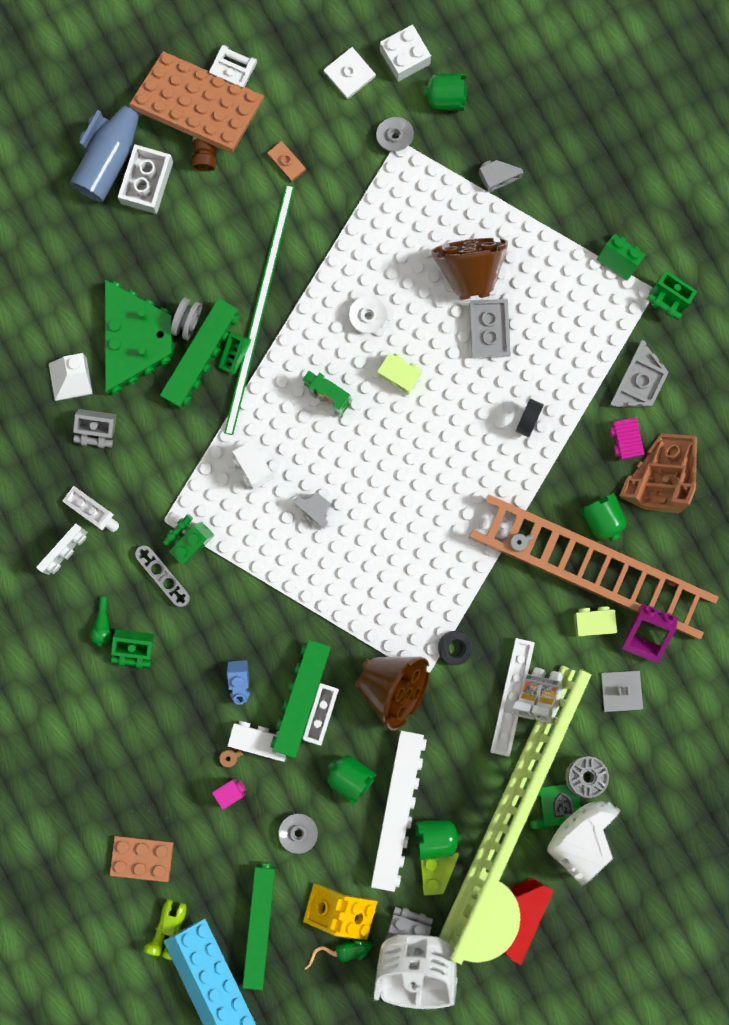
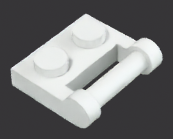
(229, 71)

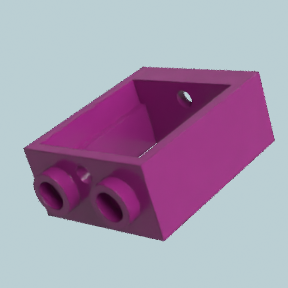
(646, 648)

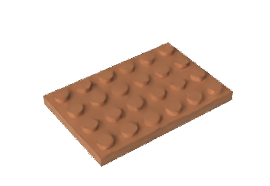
(196, 102)

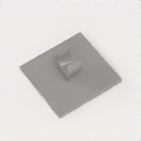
(622, 691)

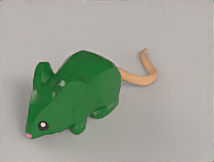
(346, 950)

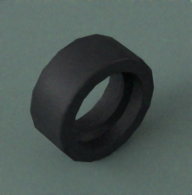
(529, 417)

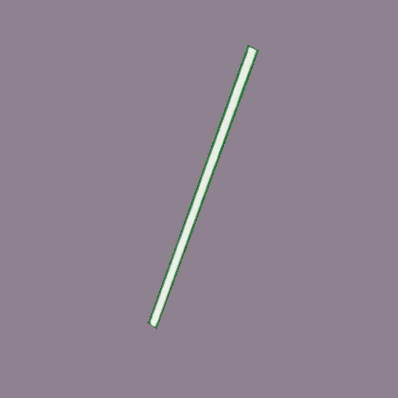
(259, 309)

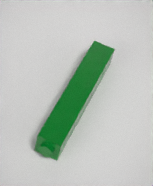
(259, 926)

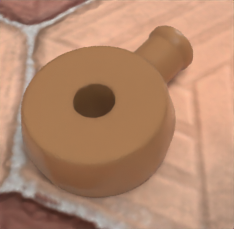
(233, 758)

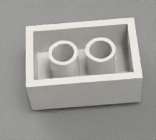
(145, 179)

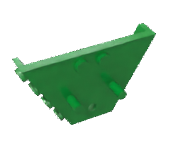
(132, 337)

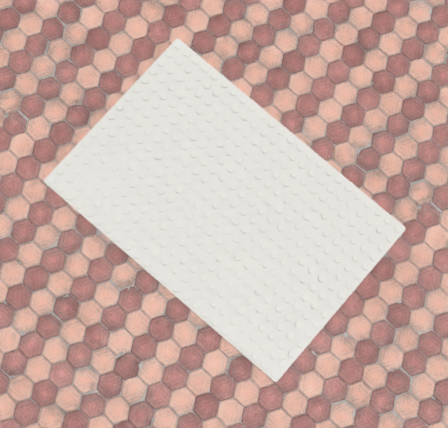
(417, 466)

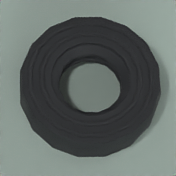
(463, 656)

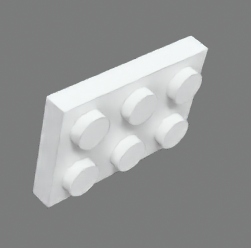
(62, 550)

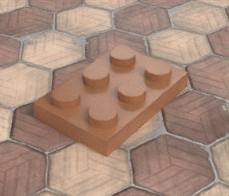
(141, 858)

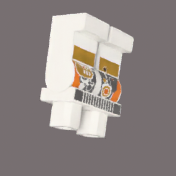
(540, 696)

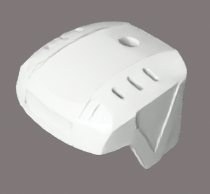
(581, 841)
(416, 976)

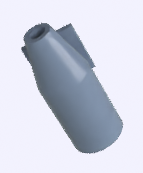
(106, 150)

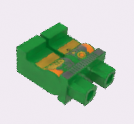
(327, 392)

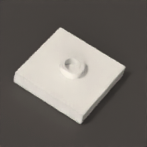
(349, 73)

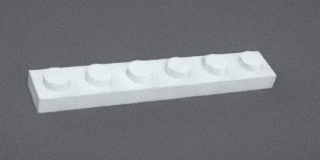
(515, 679)

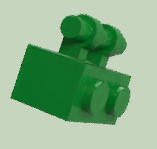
(621, 256)
(671, 295)
(191, 543)
(132, 648)

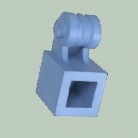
(238, 681)

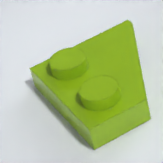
(437, 874)

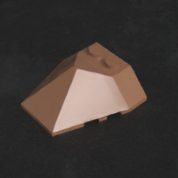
(665, 476)

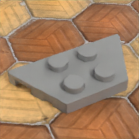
(641, 380)

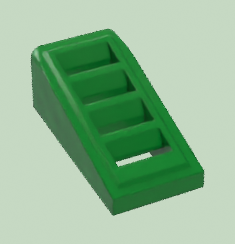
(228, 350)

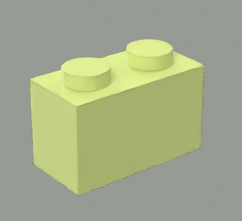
(399, 373)
(595, 622)

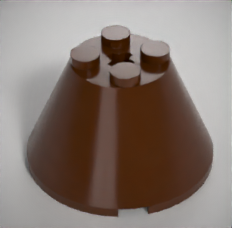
(471, 265)
(394, 687)

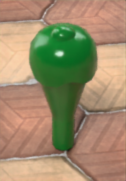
(101, 632)

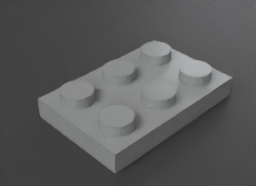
(489, 328)

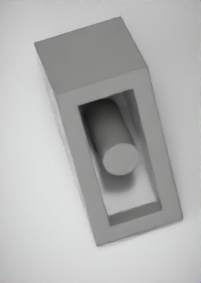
(498, 174)

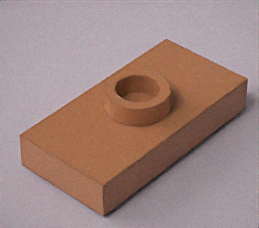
(286, 161)

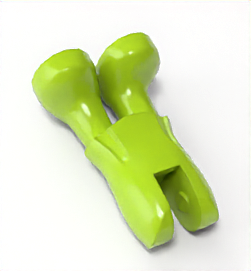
(167, 926)

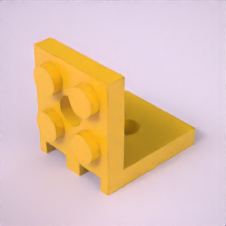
(339, 913)

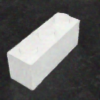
(320, 714)
(253, 740)

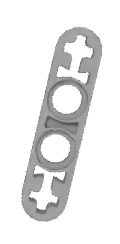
(160, 578)

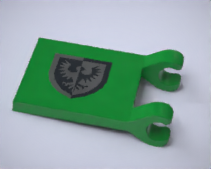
(556, 805)

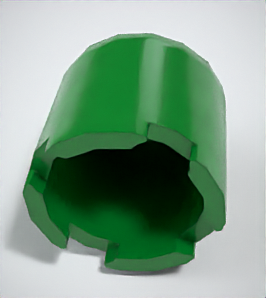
(447, 91)
(605, 518)
(349, 778)
(437, 839)

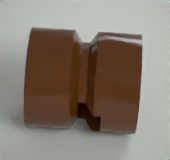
(204, 156)

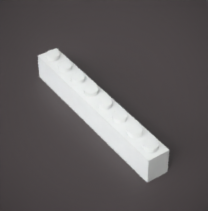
(397, 811)

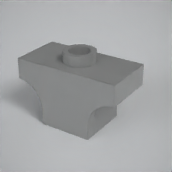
(314, 509)

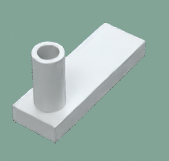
(90, 510)

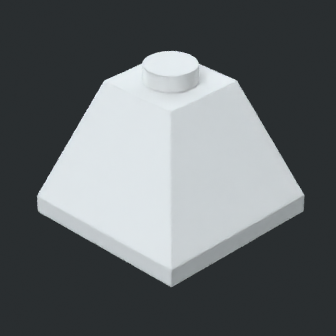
(70, 377)

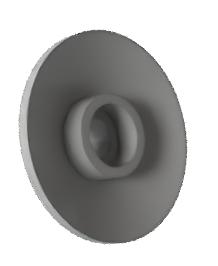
(395, 127)
(291, 841)

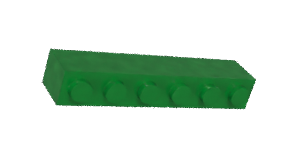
(200, 353)
(302, 697)

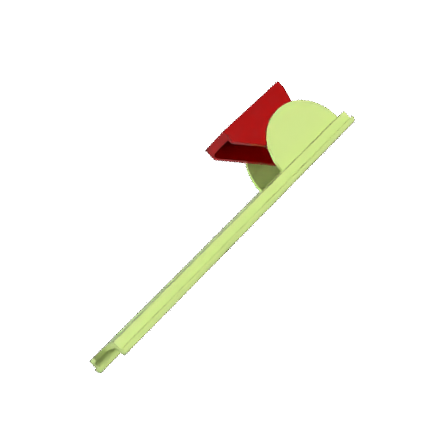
(487, 914)

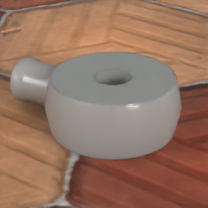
(523, 539)

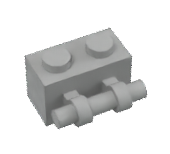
(94, 424)
(400, 925)

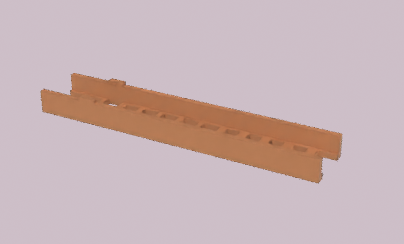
(595, 588)

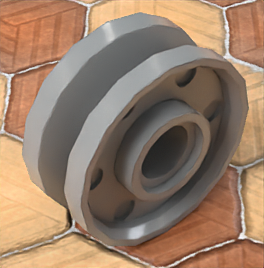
(186, 318)
(598, 774)

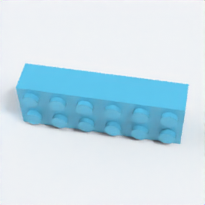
(207, 976)

